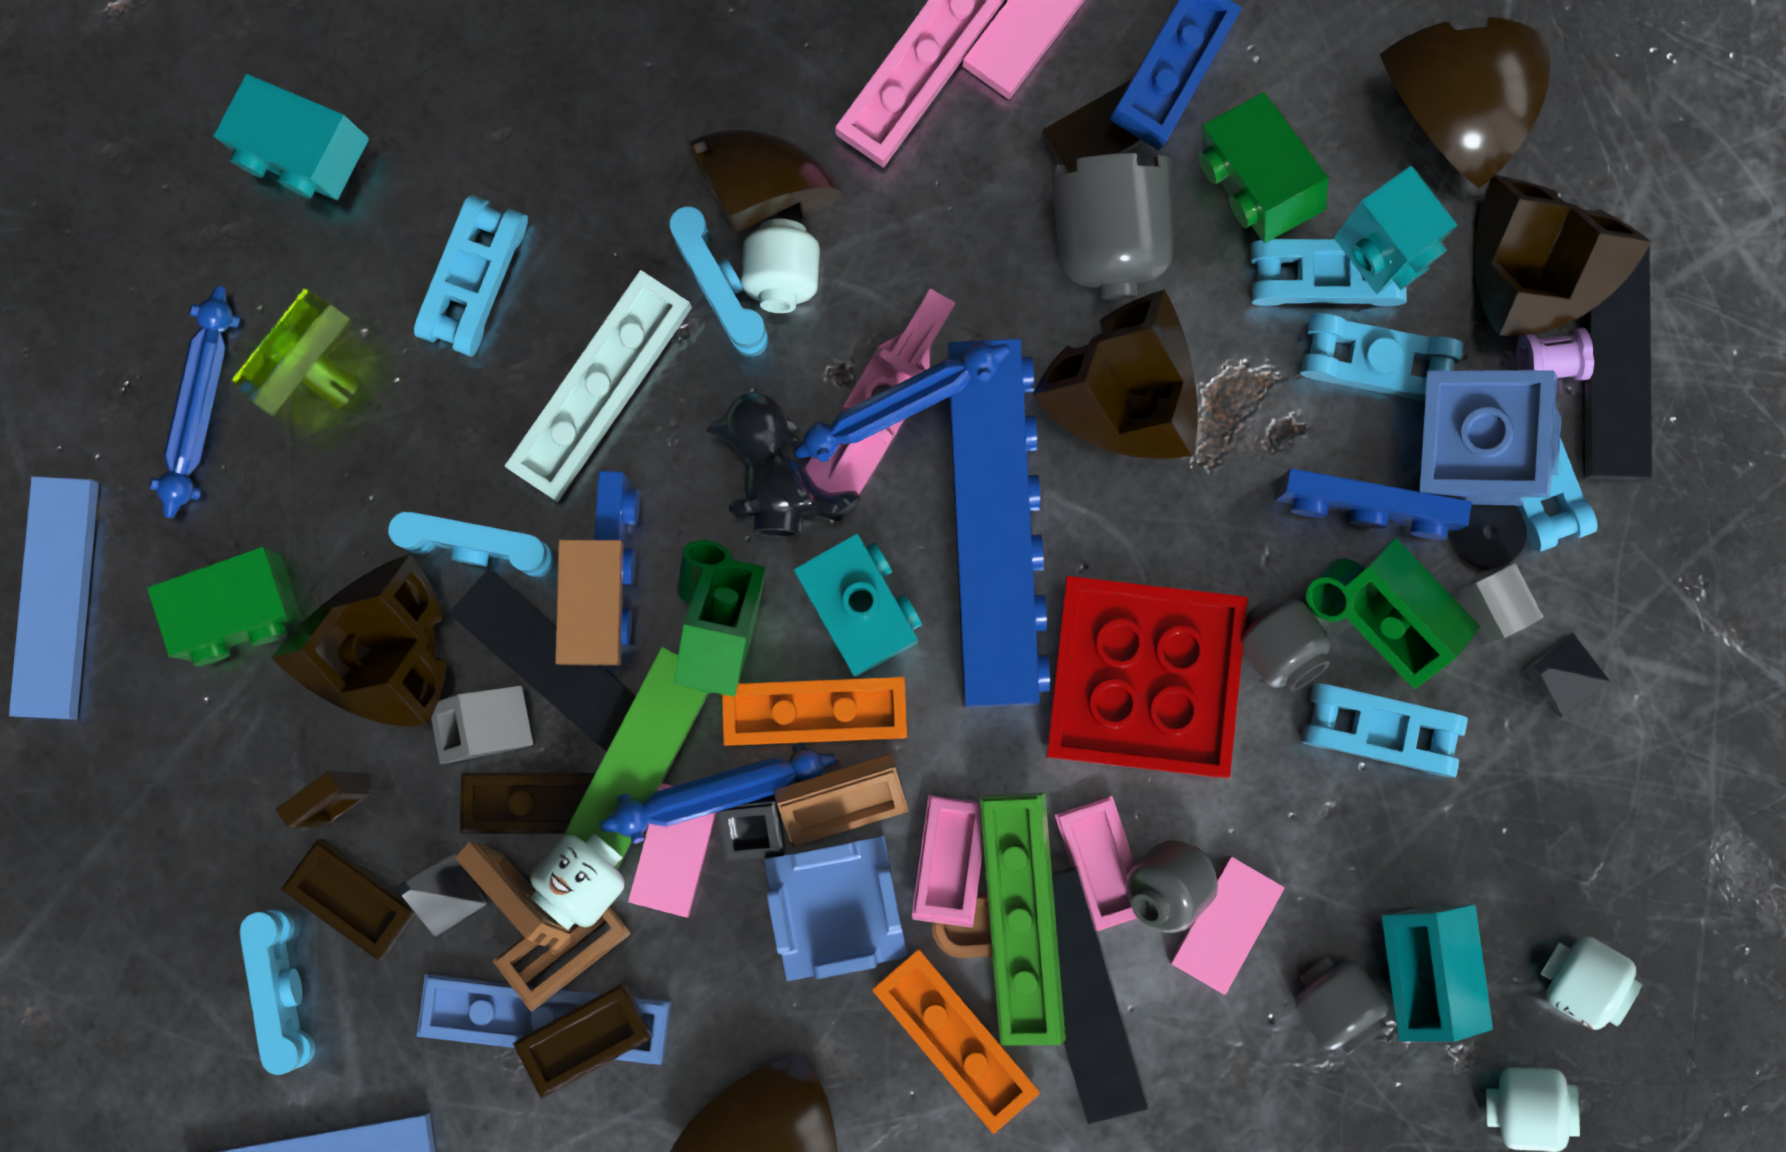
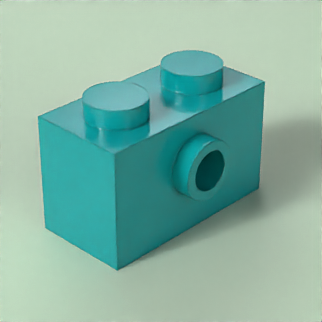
(290, 137)
(1396, 232)
(858, 605)
(1437, 973)

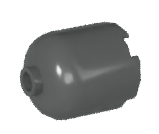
(1114, 222)

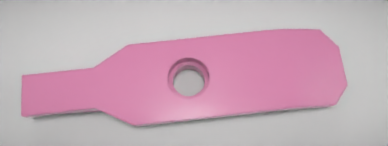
(890, 365)

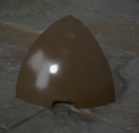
(1473, 89)
(761, 175)
(1546, 257)
(1129, 385)
(373, 647)
(765, 1111)

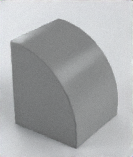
(1500, 603)
(481, 724)

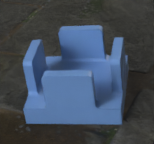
(1490, 435)
(834, 909)

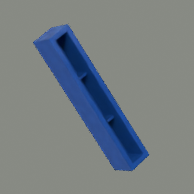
(995, 535)

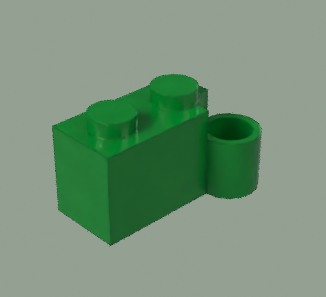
(1396, 610)
(720, 616)

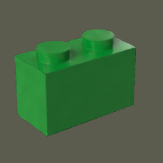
(1263, 168)
(225, 606)

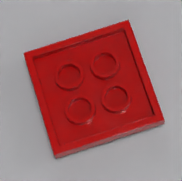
(1147, 677)

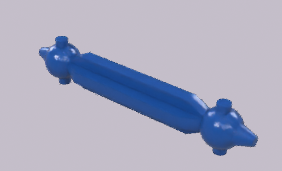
(902, 401)
(194, 402)
(714, 793)

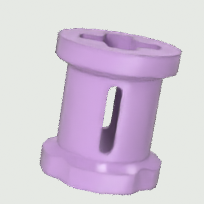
(1564, 354)

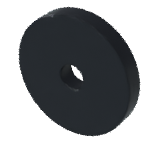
(1508, 538)

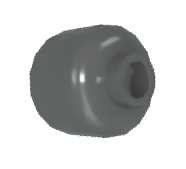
(1285, 644)
(1174, 884)
(1342, 1005)

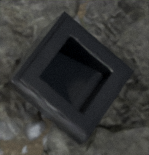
(1566, 674)
(751, 830)
(443, 895)

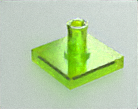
(295, 355)

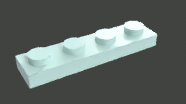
(598, 386)

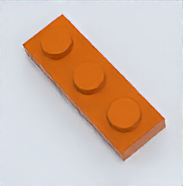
(815, 711)
(956, 1040)

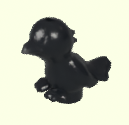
(774, 485)

